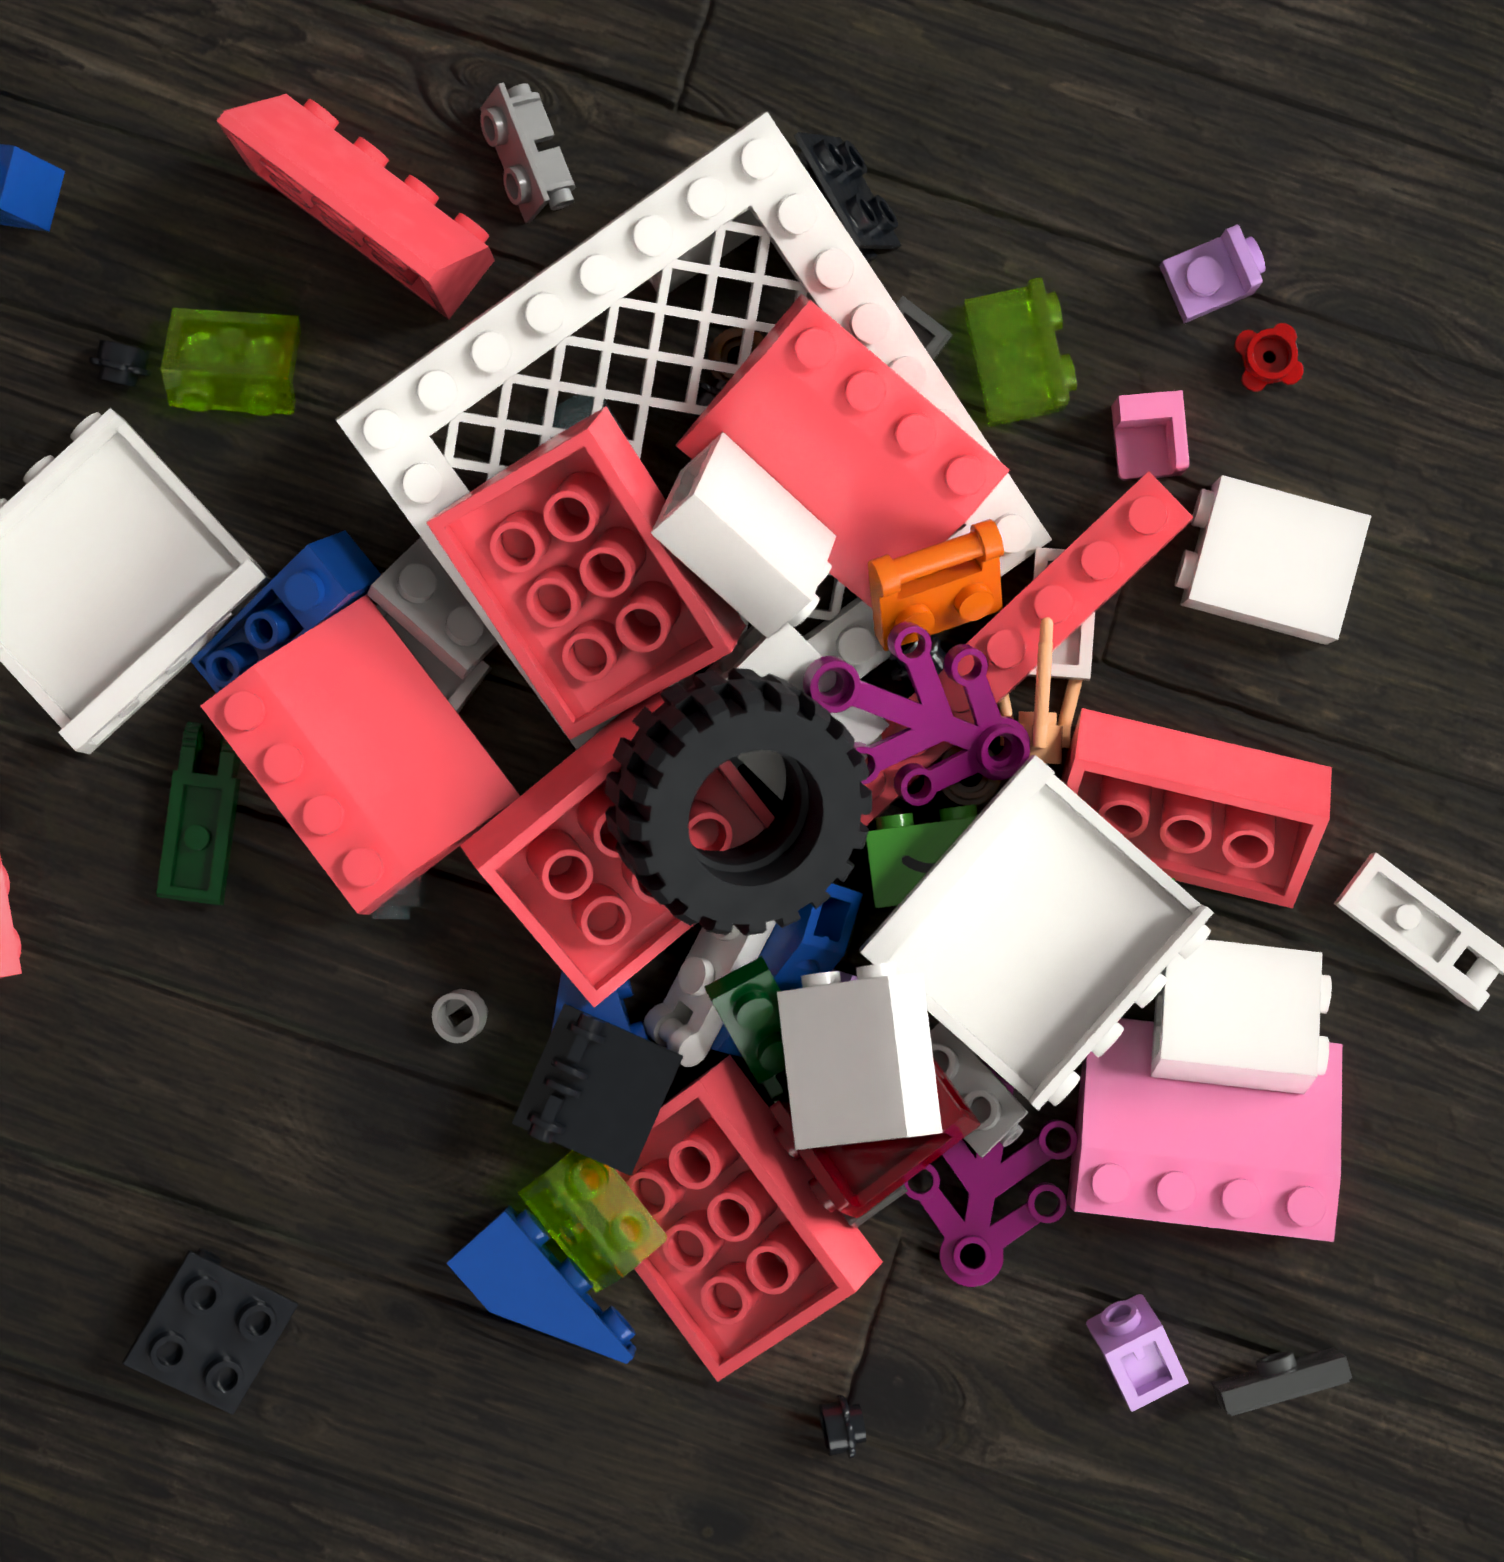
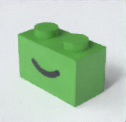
(904, 852)

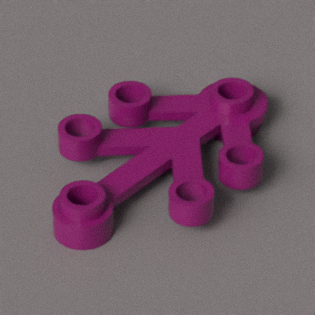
(928, 720)
(984, 1181)

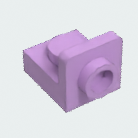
(1214, 273)
(1137, 1351)

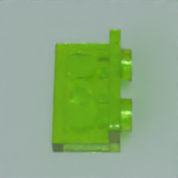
(1019, 353)
(231, 361)
(593, 1218)

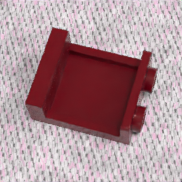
(865, 1173)

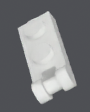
(1422, 929)
(687, 1017)

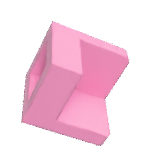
(1150, 435)

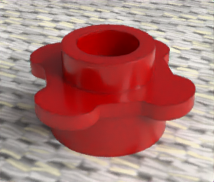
(1278, 341)

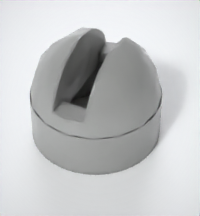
(453, 1002)

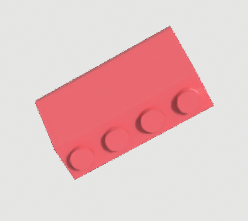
(1203, 804)

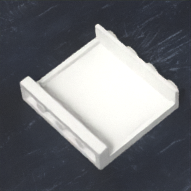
(111, 579)
(1039, 933)

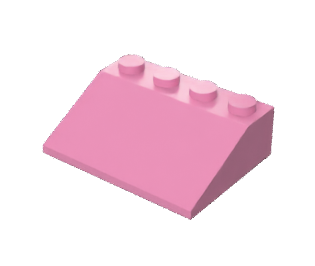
(1205, 1148)

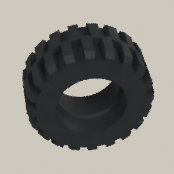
(788, 860)

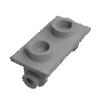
(513, 125)
(981, 1090)

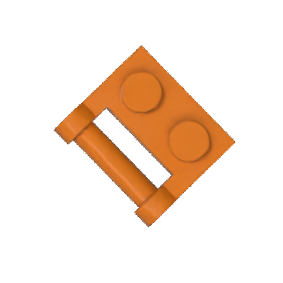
(938, 584)

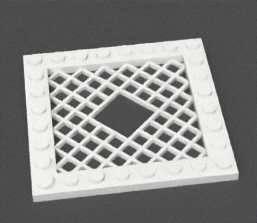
(744, 171)

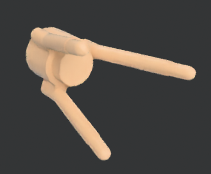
(1045, 733)

